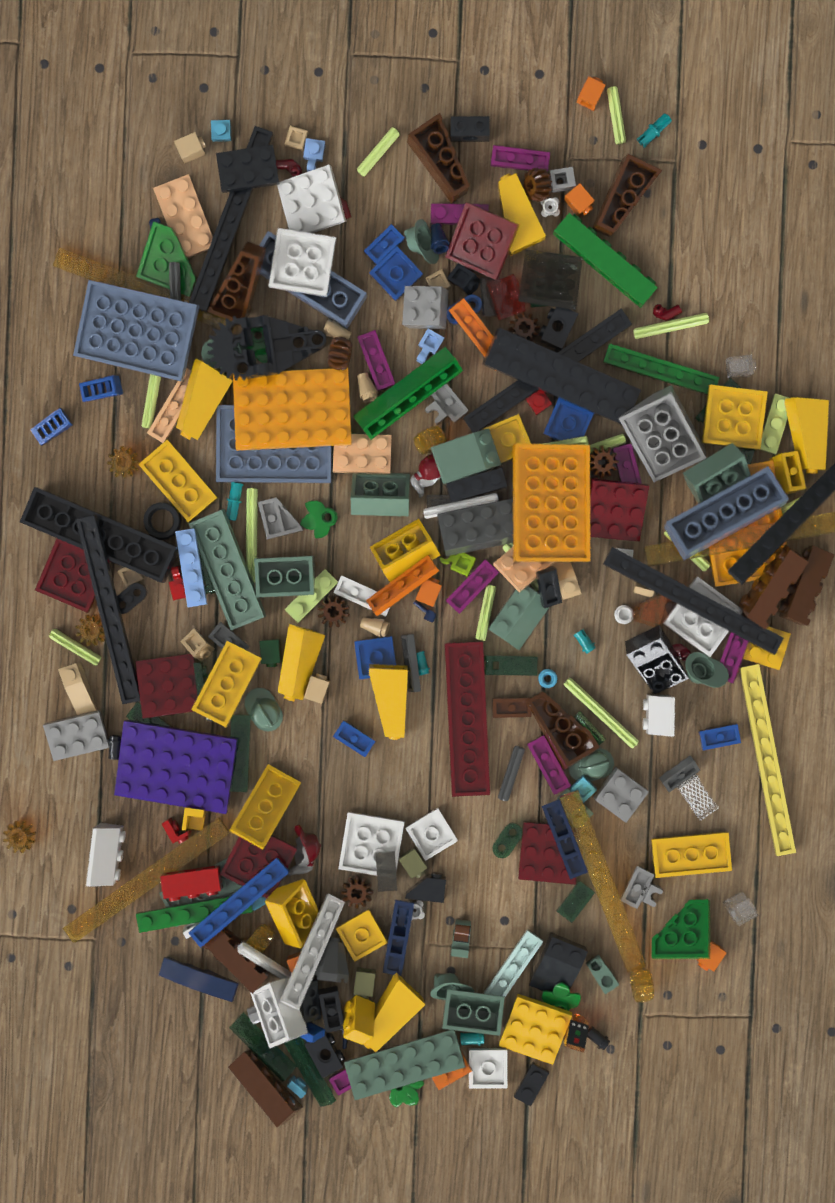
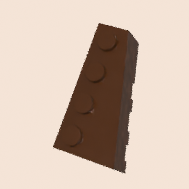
(439, 157)
(627, 188)
(239, 287)
(772, 586)
(808, 586)
(225, 950)
(265, 1088)

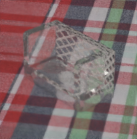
(697, 797)
(740, 908)

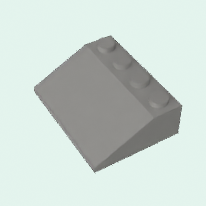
(663, 434)

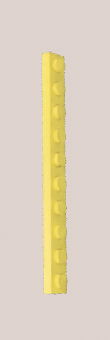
(767, 760)

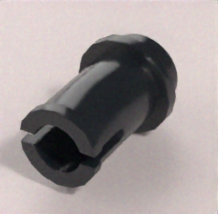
(114, 746)
(600, 1040)

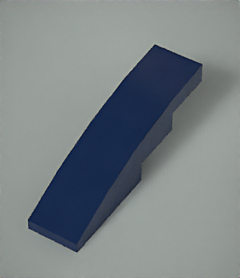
(564, 839)
(398, 937)
(198, 979)

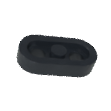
(130, 598)

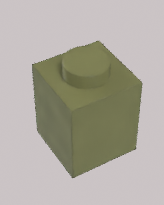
(413, 863)
(364, 982)

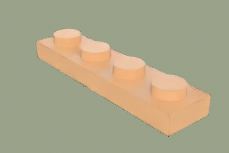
(170, 411)

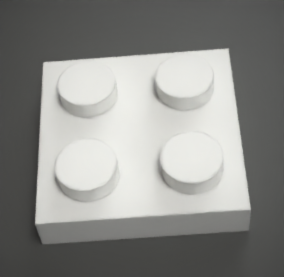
(431, 834)
(488, 1068)

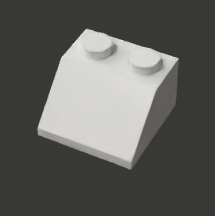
(659, 715)

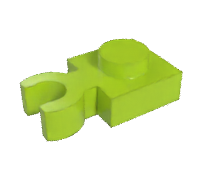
(460, 563)

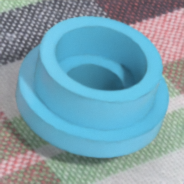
(553, 678)

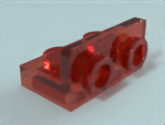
(505, 297)

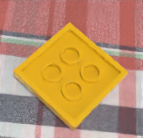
(734, 417)
(535, 1029)

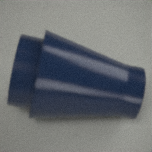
(439, 241)

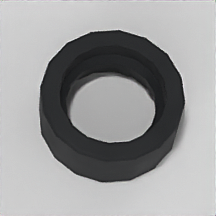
(148, 517)

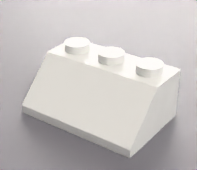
(105, 855)
(277, 1019)

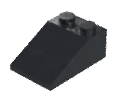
(558, 963)

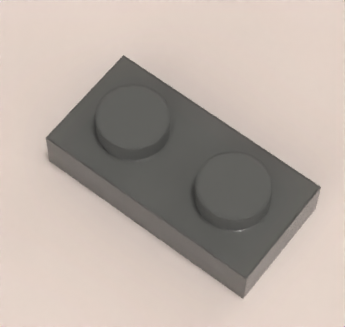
(222, 634)
(679, 773)

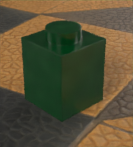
(270, 652)

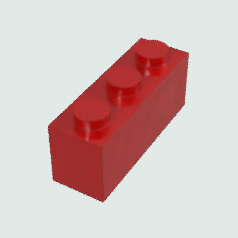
(191, 882)

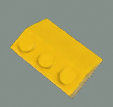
(404, 549)
(293, 912)

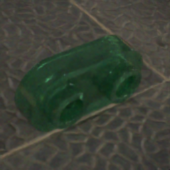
(508, 840)

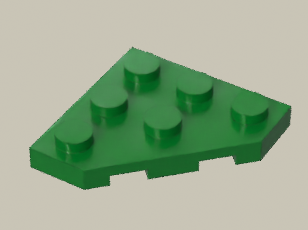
(159, 251)
(685, 933)

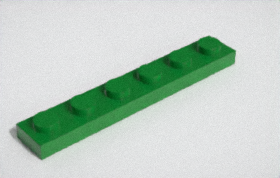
(659, 369)
(179, 914)

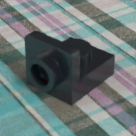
(464, 279)

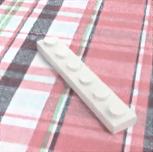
(312, 952)

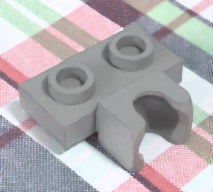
(446, 404)
(640, 888)

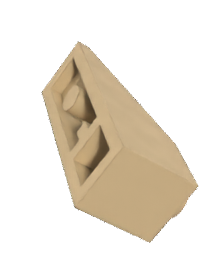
(567, 580)
(78, 688)

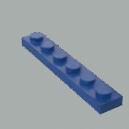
(238, 902)

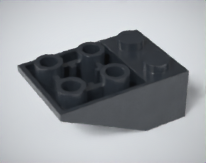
(655, 659)

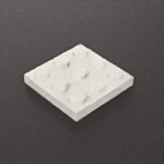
(312, 201)
(302, 262)
(696, 629)
(366, 836)

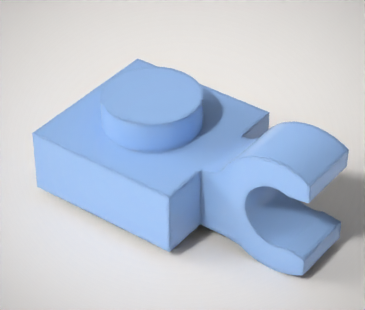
(313, 152)
(430, 344)

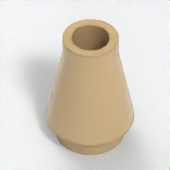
(334, 329)
(366, 388)
(376, 626)

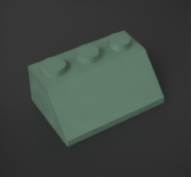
(717, 473)
(380, 494)
(284, 576)
(518, 617)
(473, 1012)

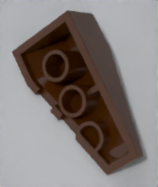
(563, 733)

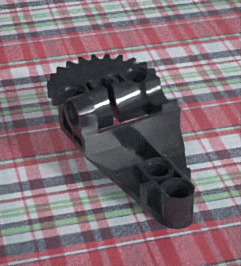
(279, 345)

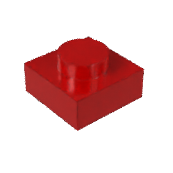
(538, 401)

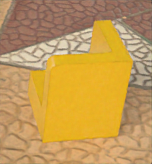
(193, 818)

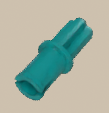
(654, 130)
(234, 501)

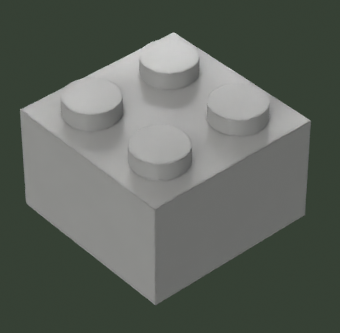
(425, 307)
(620, 794)

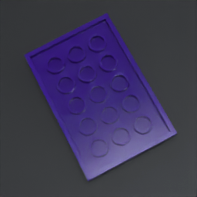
(175, 766)

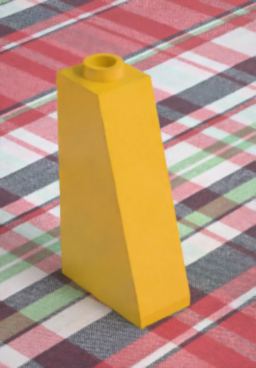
(518, 209)
(201, 399)
(809, 431)
(299, 661)
(390, 692)
(394, 1010)

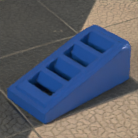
(112, 384)
(60, 428)

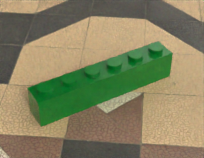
(605, 260)
(408, 393)

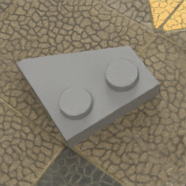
(277, 519)

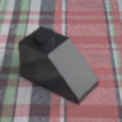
(429, 888)

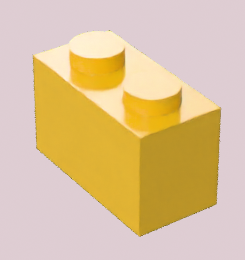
(789, 472)
(359, 1020)

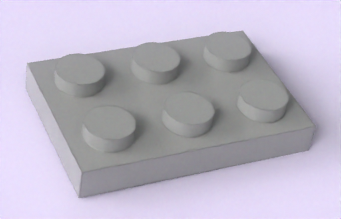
(76, 735)

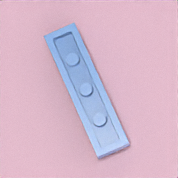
(191, 567)

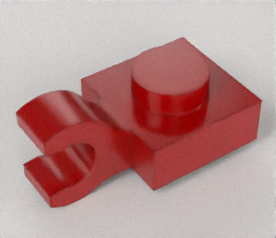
(177, 586)

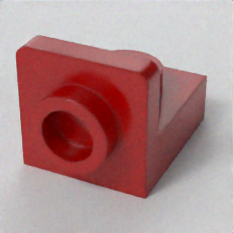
(172, 830)

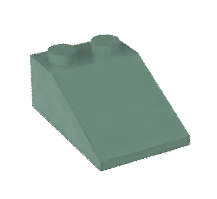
(466, 456)

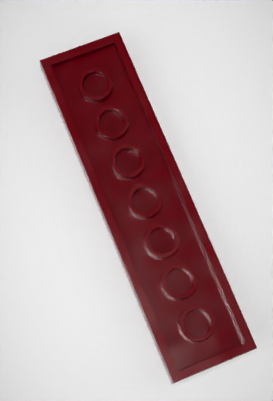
(467, 719)

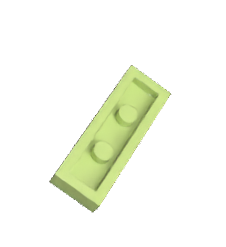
(774, 425)
(305, 603)

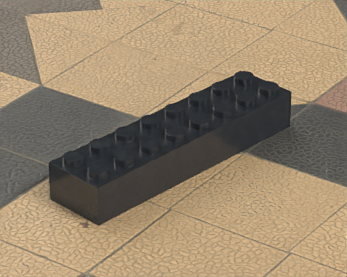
(560, 376)
(122, 543)

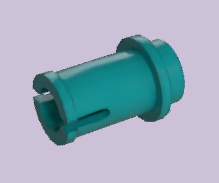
(584, 641)
(422, 663)
(471, 1038)

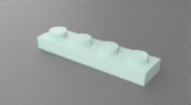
(514, 964)

